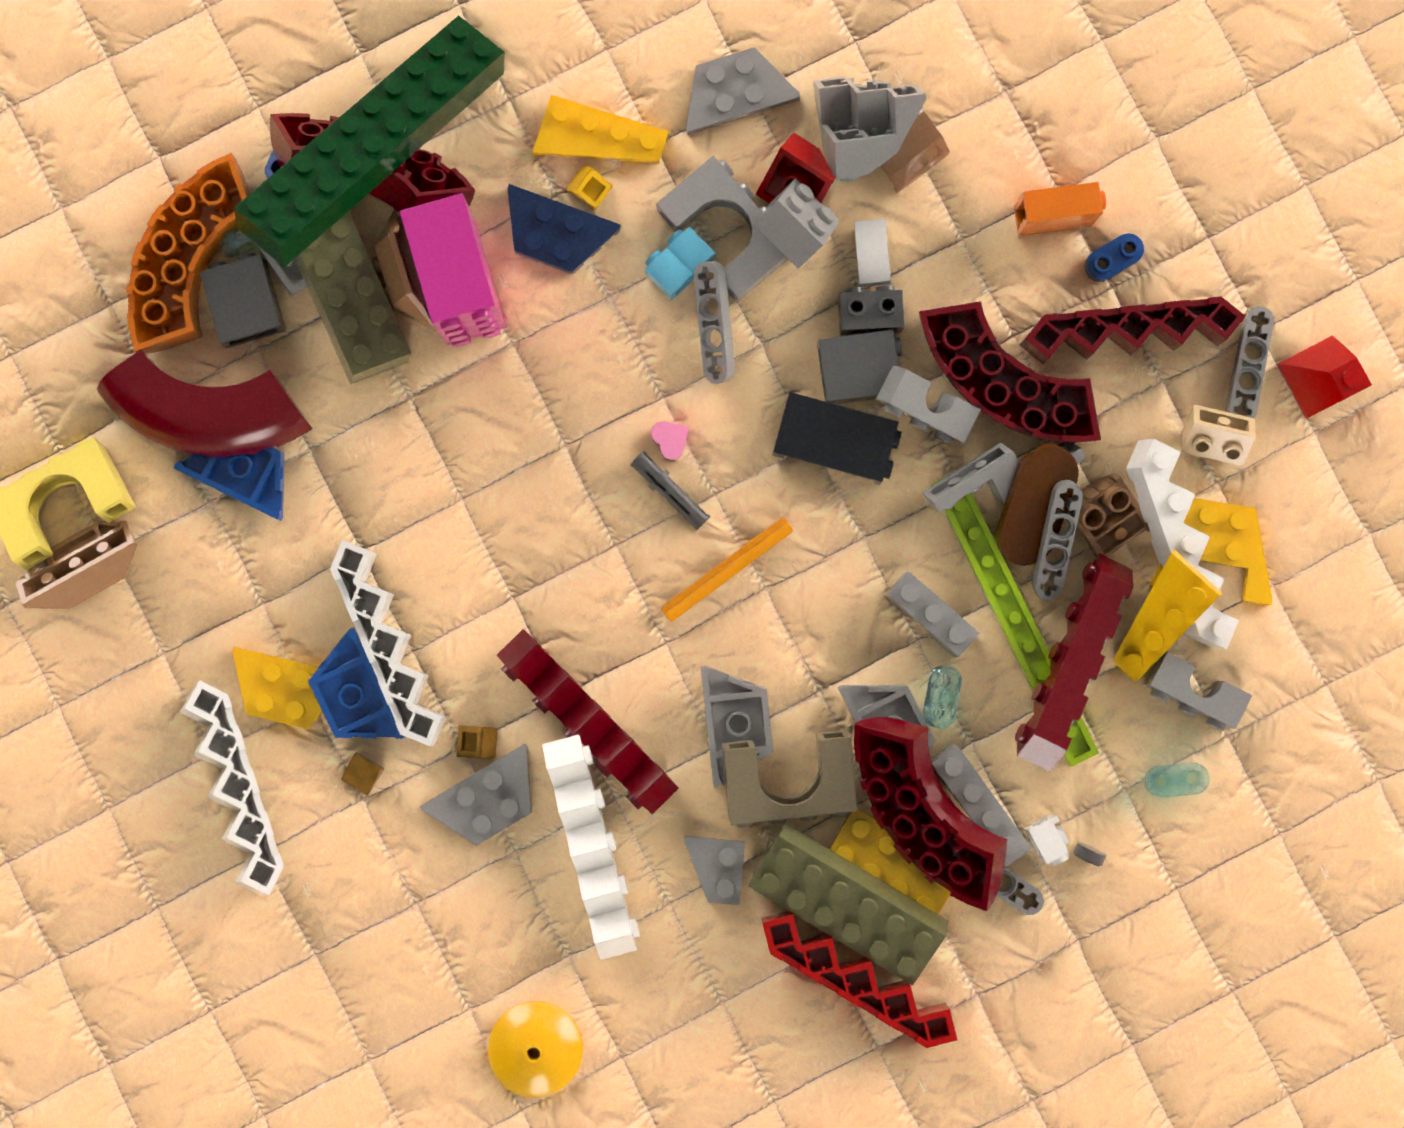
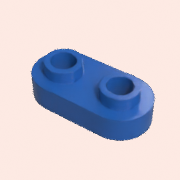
(1115, 257)

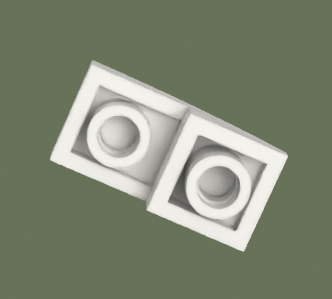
(872, 252)

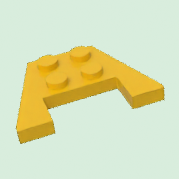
(1232, 542)

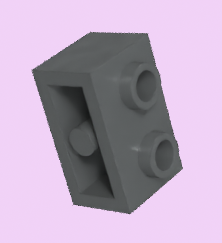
(870, 310)

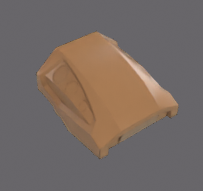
(918, 153)
(1109, 515)

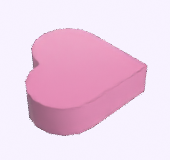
(670, 438)

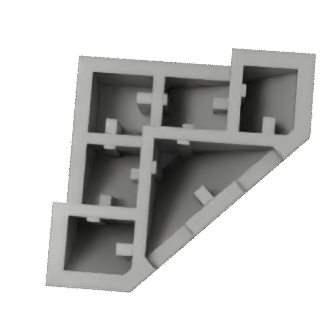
(863, 123)

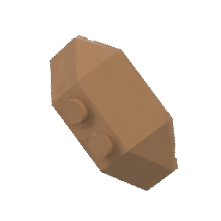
(399, 272)
(79, 567)

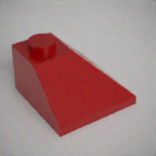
(801, 161)
(1323, 375)

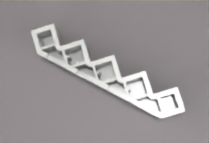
(1165, 509)
(384, 644)
(235, 787)
(591, 846)

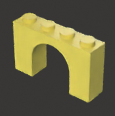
(21, 501)

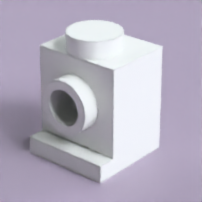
(1048, 840)

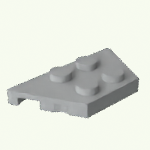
(736, 89)
(883, 701)
(734, 713)
(486, 799)

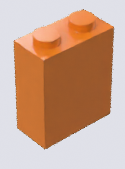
(1059, 208)

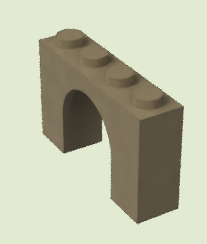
(830, 793)

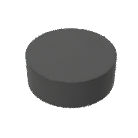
(1089, 854)

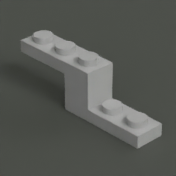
(994, 467)

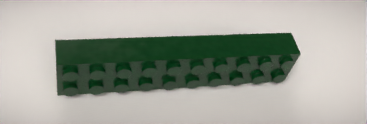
(369, 141)

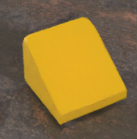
(589, 187)

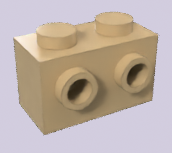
(1218, 435)

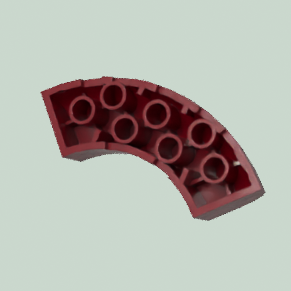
(413, 183)
(1004, 386)
(202, 418)
(921, 815)

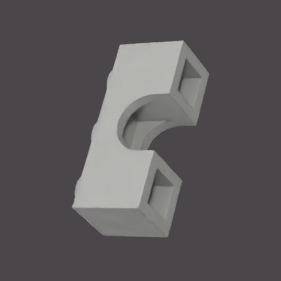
(906, 394)
(932, 614)
(1222, 706)

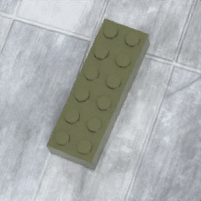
(352, 302)
(849, 904)

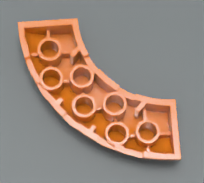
(175, 250)

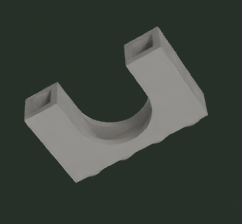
(714, 187)

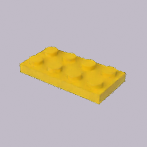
(872, 849)

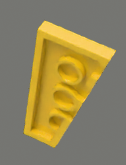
(584, 131)
(1168, 612)

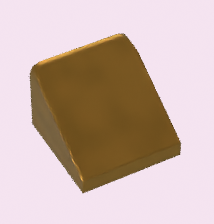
(476, 742)
(362, 773)

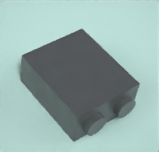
(242, 300)
(857, 365)

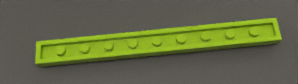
(1010, 609)

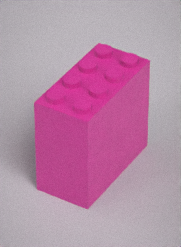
(453, 270)

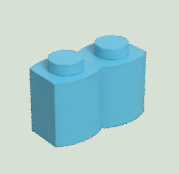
(676, 265)

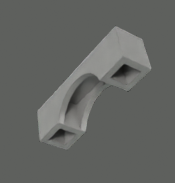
(977, 800)

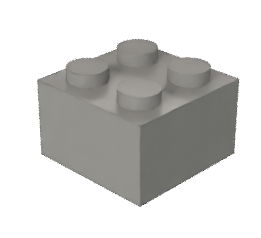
(797, 223)

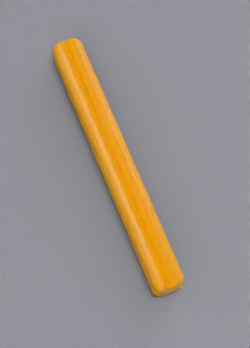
(727, 569)

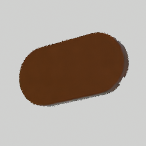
(1028, 500)

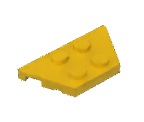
(276, 688)

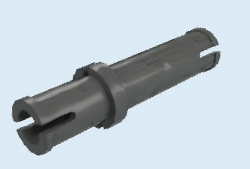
(669, 490)

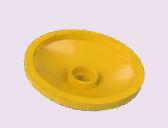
(540, 1027)

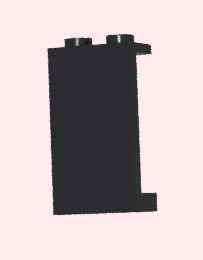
(837, 437)

